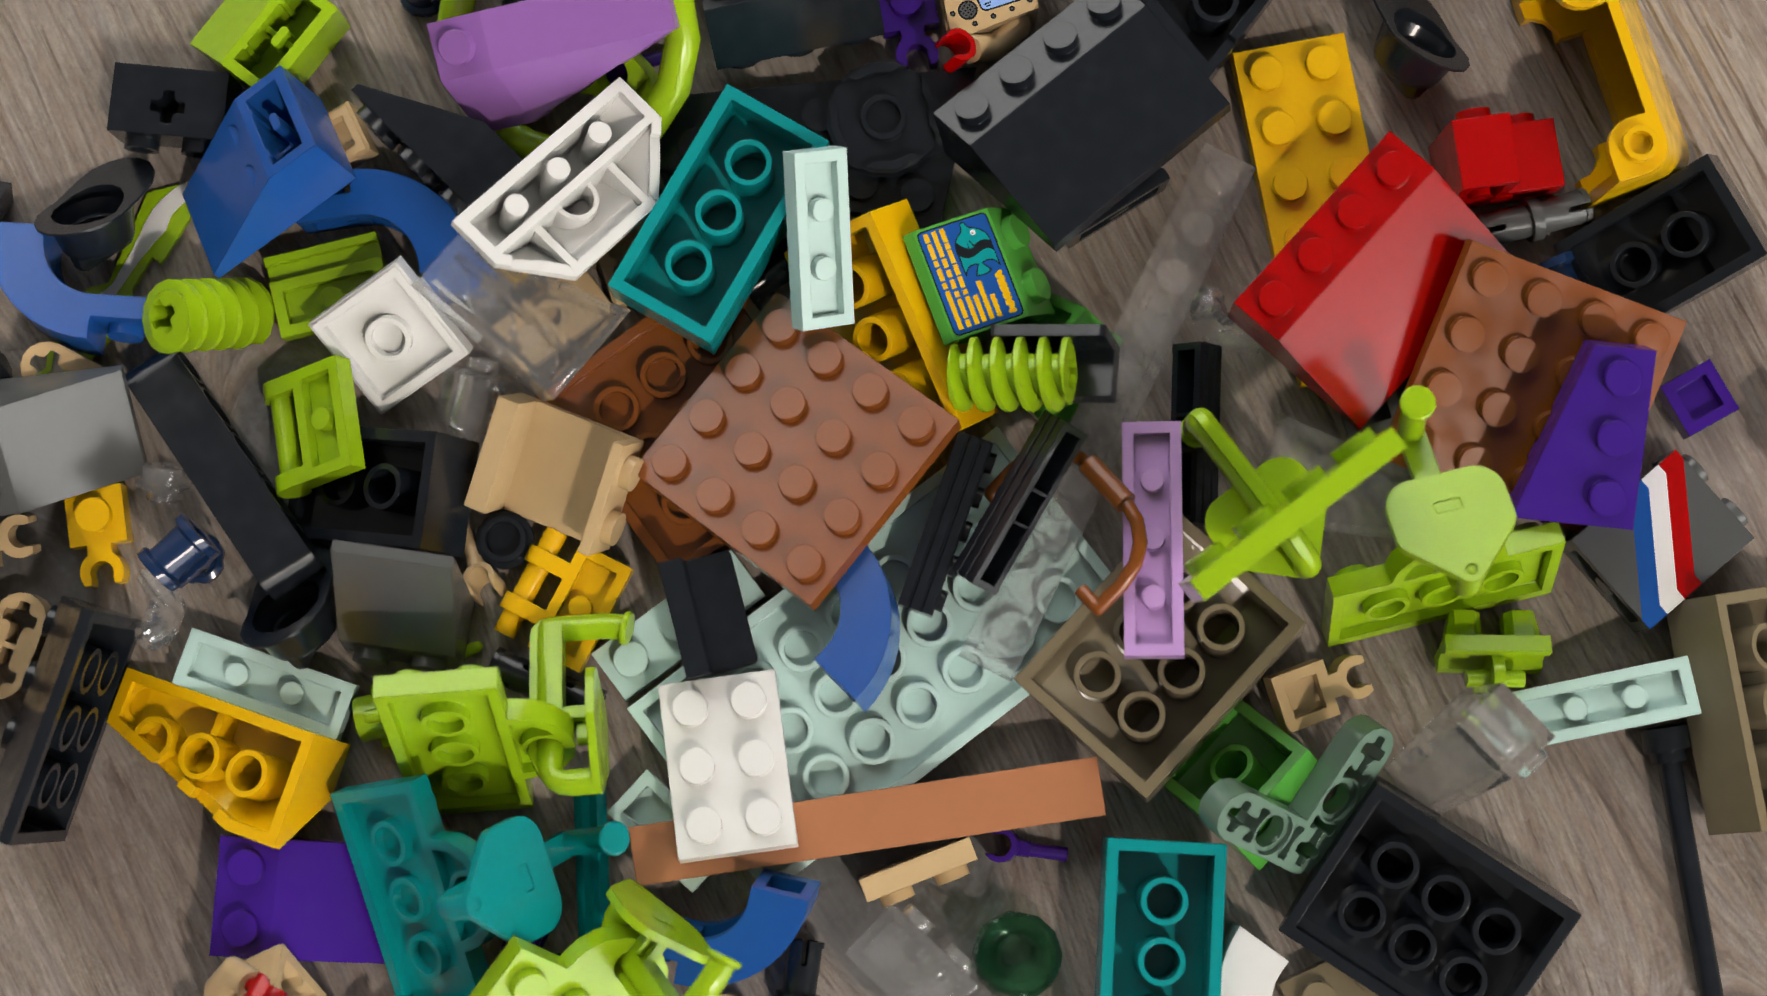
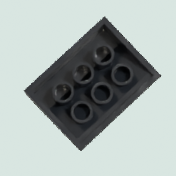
(1079, 115)
(61, 719)
(1426, 906)

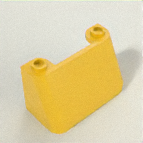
(1646, 131)

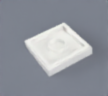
(390, 336)

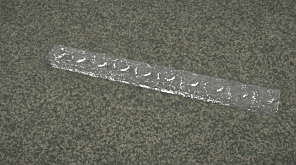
(1145, 337)

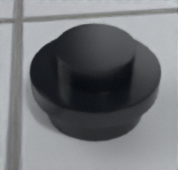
(504, 540)

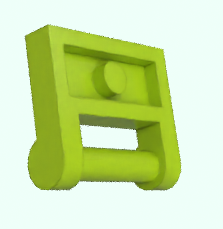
(325, 424)

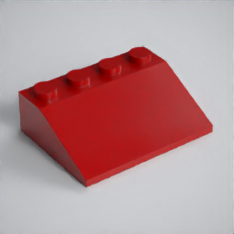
(1362, 280)

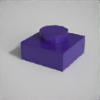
(1696, 399)

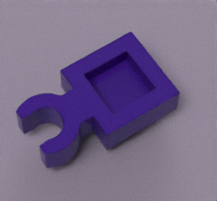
(910, 21)

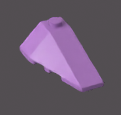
(534, 54)

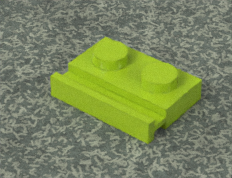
(318, 276)

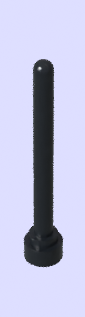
(1667, 749)

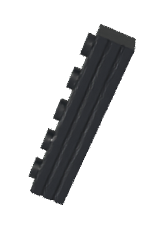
(1196, 385)
(1019, 502)
(947, 524)

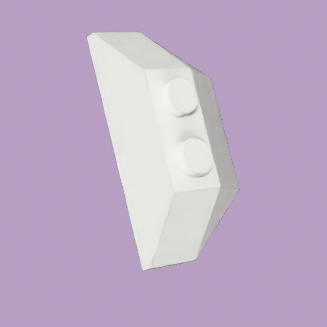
(573, 191)

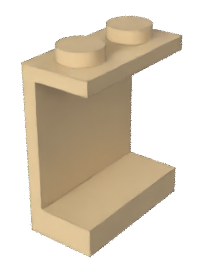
(556, 470)

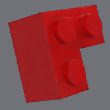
(1498, 157)

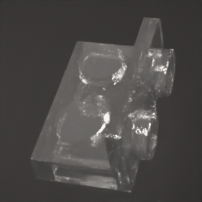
(907, 960)

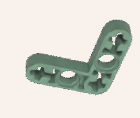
(1306, 827)

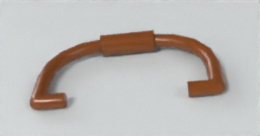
(1122, 500)

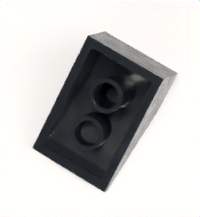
(1671, 240)
(403, 498)

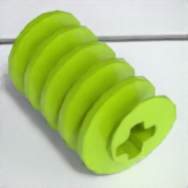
(207, 314)
(1013, 377)

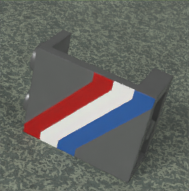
(1675, 543)

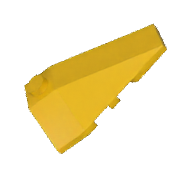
(239, 764)

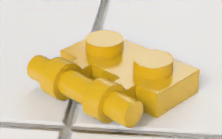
(587, 587)

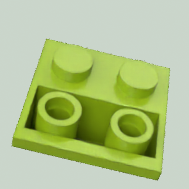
(260, 35)

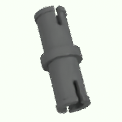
(1537, 217)

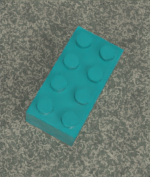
(714, 222)
(1160, 917)

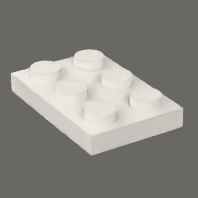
(727, 766)

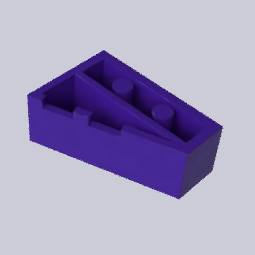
(1593, 441)

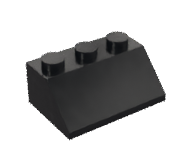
(767, 29)

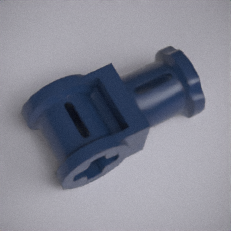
(184, 555)

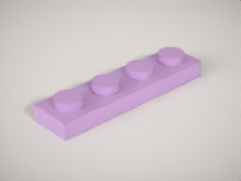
(1154, 598)

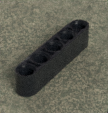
(224, 472)

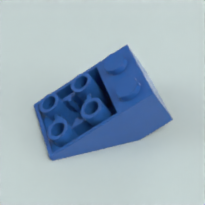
(264, 169)

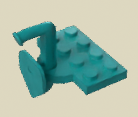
(443, 893)

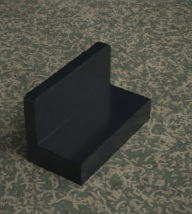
(1094, 349)
(708, 614)

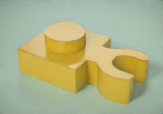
(99, 523)

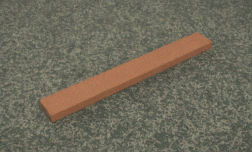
(897, 818)

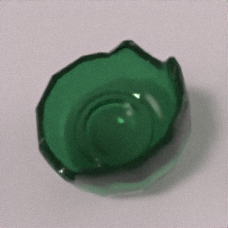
(1016, 955)

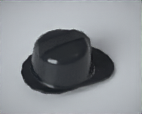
(1415, 46)
(97, 211)
(297, 621)

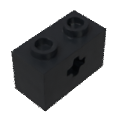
(147, 92)

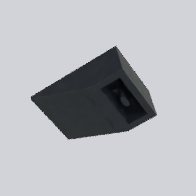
(438, 145)

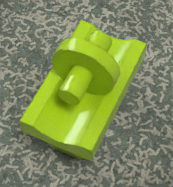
(1492, 657)

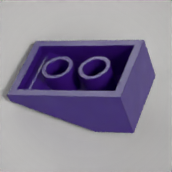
(292, 898)

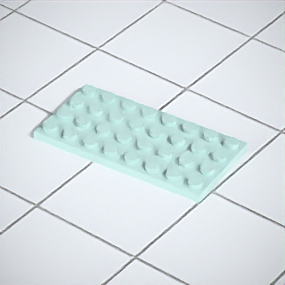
(932, 696)

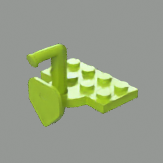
(1274, 512)
(1451, 546)
(489, 746)
(613, 957)

